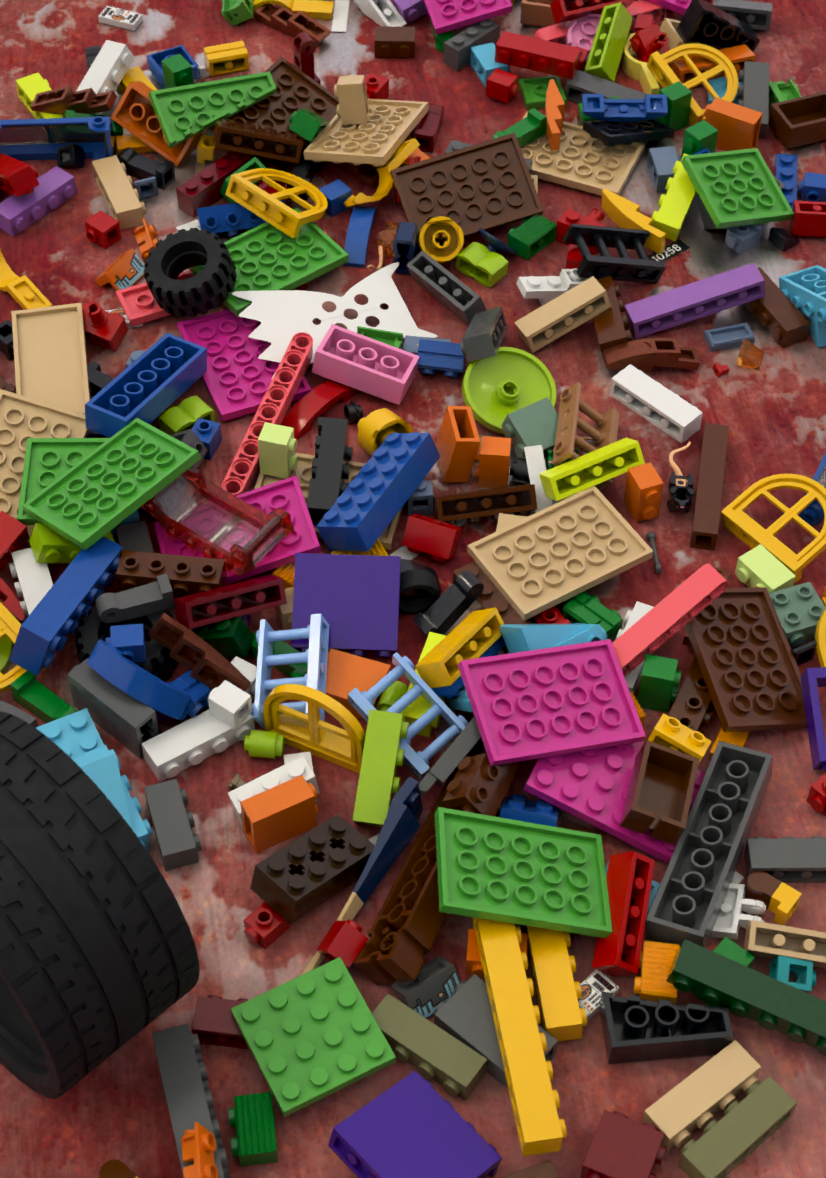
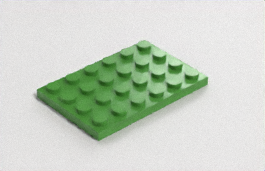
(274, 261)
(111, 483)
(521, 873)

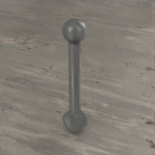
(651, 536)

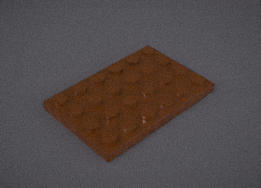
(293, 92)
(472, 186)
(748, 662)

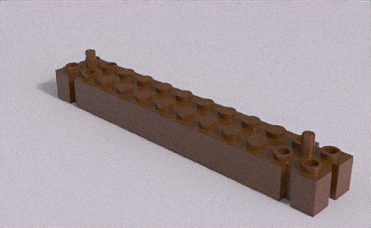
(411, 910)

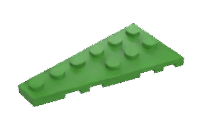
(198, 106)

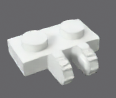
(731, 914)

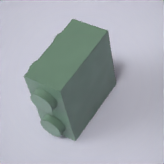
(532, 427)
(798, 612)

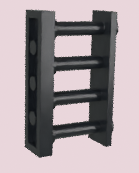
(619, 268)

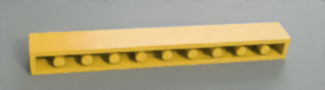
(519, 1038)

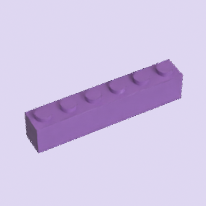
(695, 300)

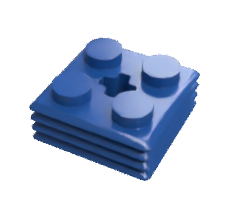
(155, 62)

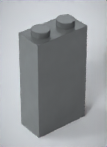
(113, 709)
(471, 1021)

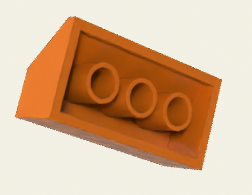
(139, 118)

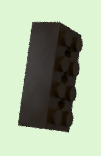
(312, 868)

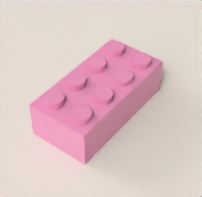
(365, 364)

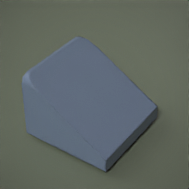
(146, 187)

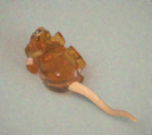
(384, 243)

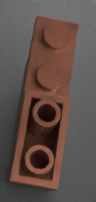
(651, 352)

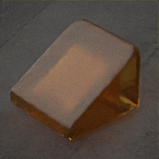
(749, 355)

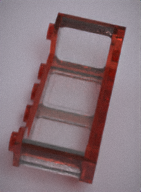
(217, 522)

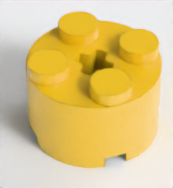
(448, 231)
(377, 426)

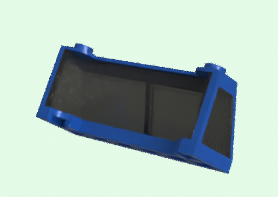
(41, 137)

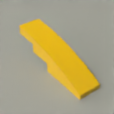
(628, 216)

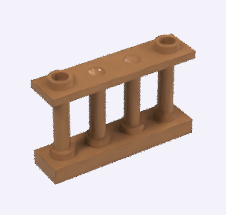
(603, 434)

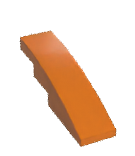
(555, 115)

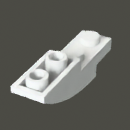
(548, 287)

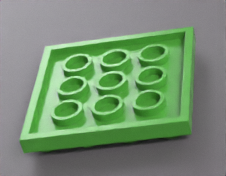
(737, 188)
(48, 460)
(312, 1036)

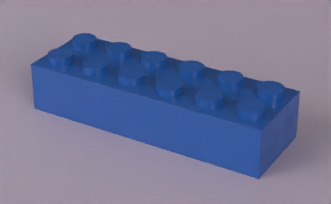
(147, 385)
(378, 492)
(65, 605)

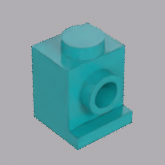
(801, 969)

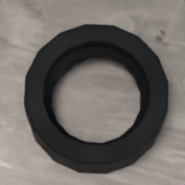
(420, 602)

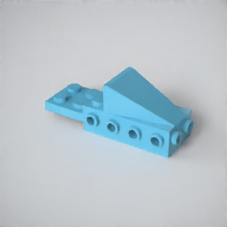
(808, 294)
(533, 637)
(83, 744)

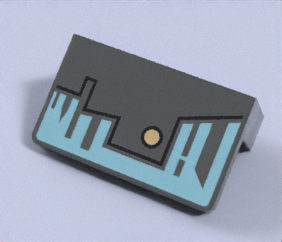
(430, 987)

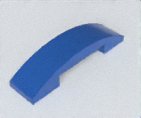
(625, 110)
(358, 234)
(137, 681)

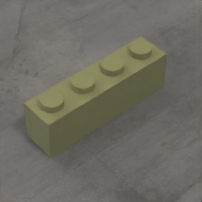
(429, 1048)
(738, 1132)

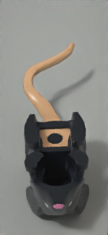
(680, 486)

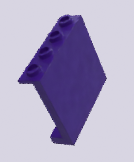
(354, 596)
(412, 1135)

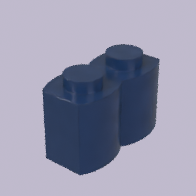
(405, 246)

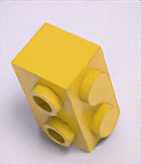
(677, 736)

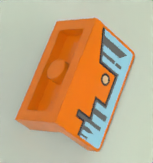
(123, 271)

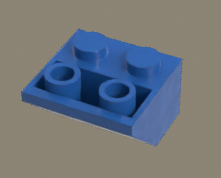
(520, 809)

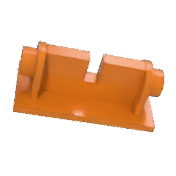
(146, 238)
(199, 1147)

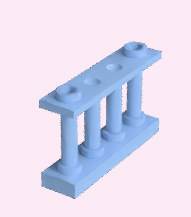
(315, 657)
(418, 761)

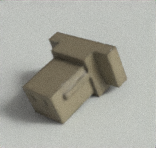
(236, 782)

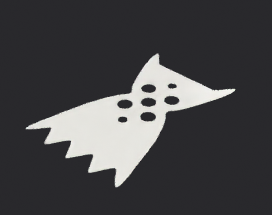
(292, 312)

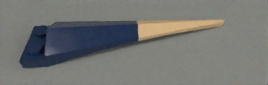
(394, 836)

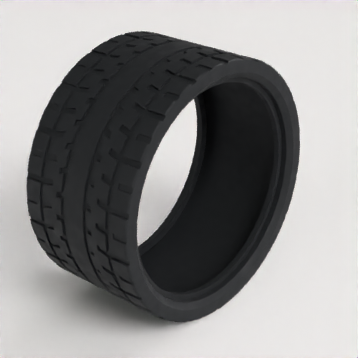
(84, 920)

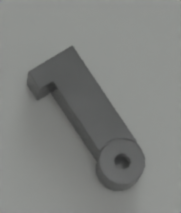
(136, 601)

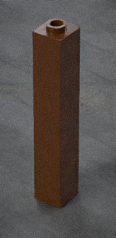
(709, 487)

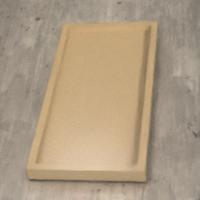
(51, 355)

